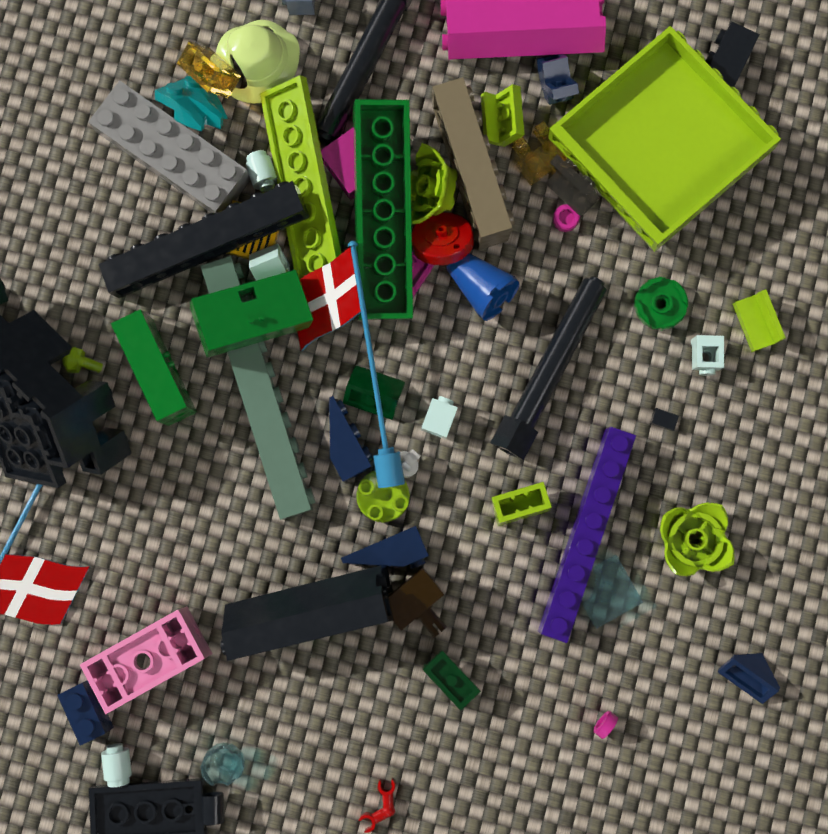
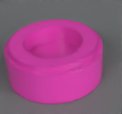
(565, 218)
(605, 724)

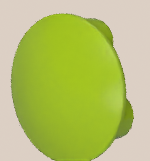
(381, 503)

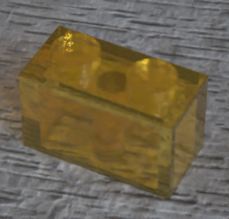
(208, 69)

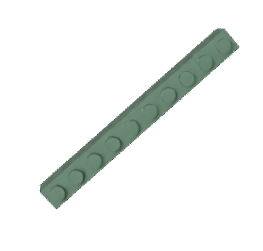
(264, 409)

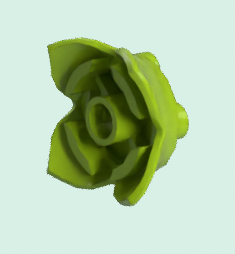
(431, 185)
(714, 549)

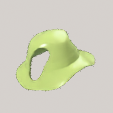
(262, 55)

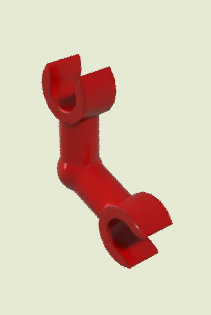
(388, 807)

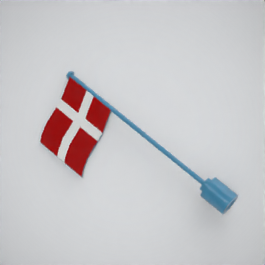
(334, 300)
(35, 586)

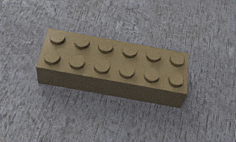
(470, 158)

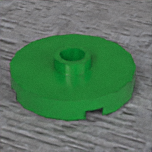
(668, 292)

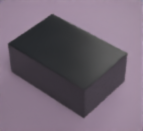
(664, 419)

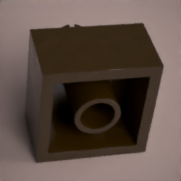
(415, 600)

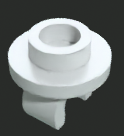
(409, 462)

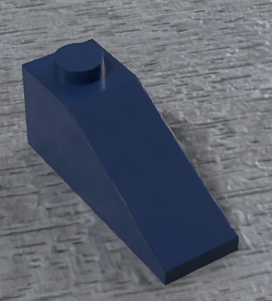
(398, 550)

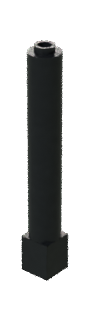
(359, 68)
(517, 431)

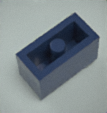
(84, 713)

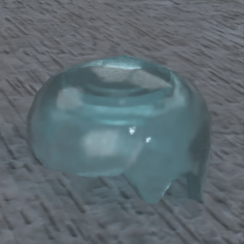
(222, 764)

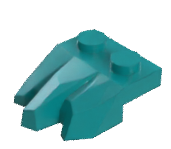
(192, 104)

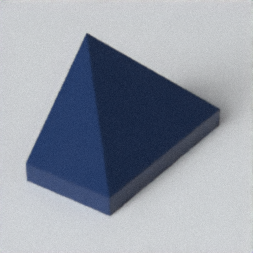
(751, 675)

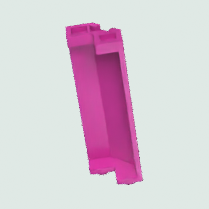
(522, 27)

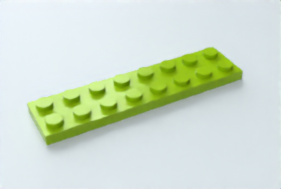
(299, 159)

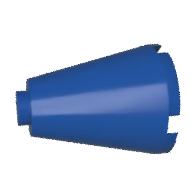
(483, 285)

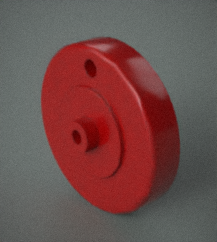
(442, 239)

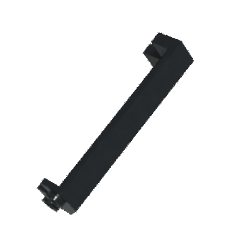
(306, 612)

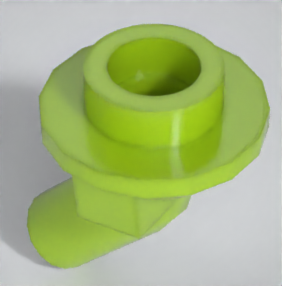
(77, 359)

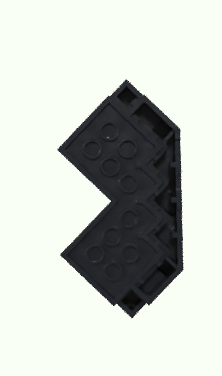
(42, 415)

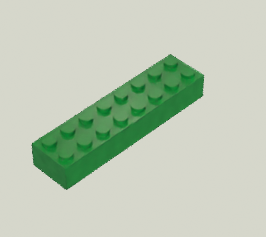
(383, 207)

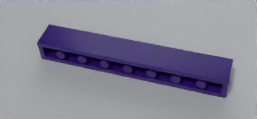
(586, 534)

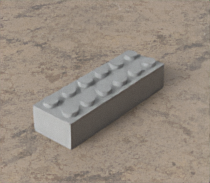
(169, 149)

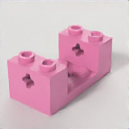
(172, 647)

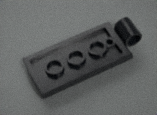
(155, 808)

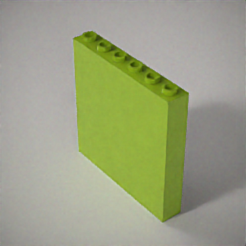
(663, 137)

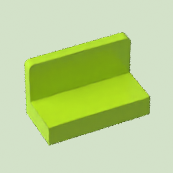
(759, 321)

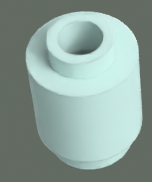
(261, 171)
(116, 765)

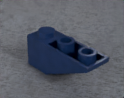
(345, 449)

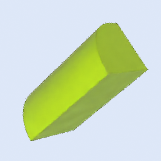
(521, 503)

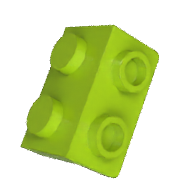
(503, 116)

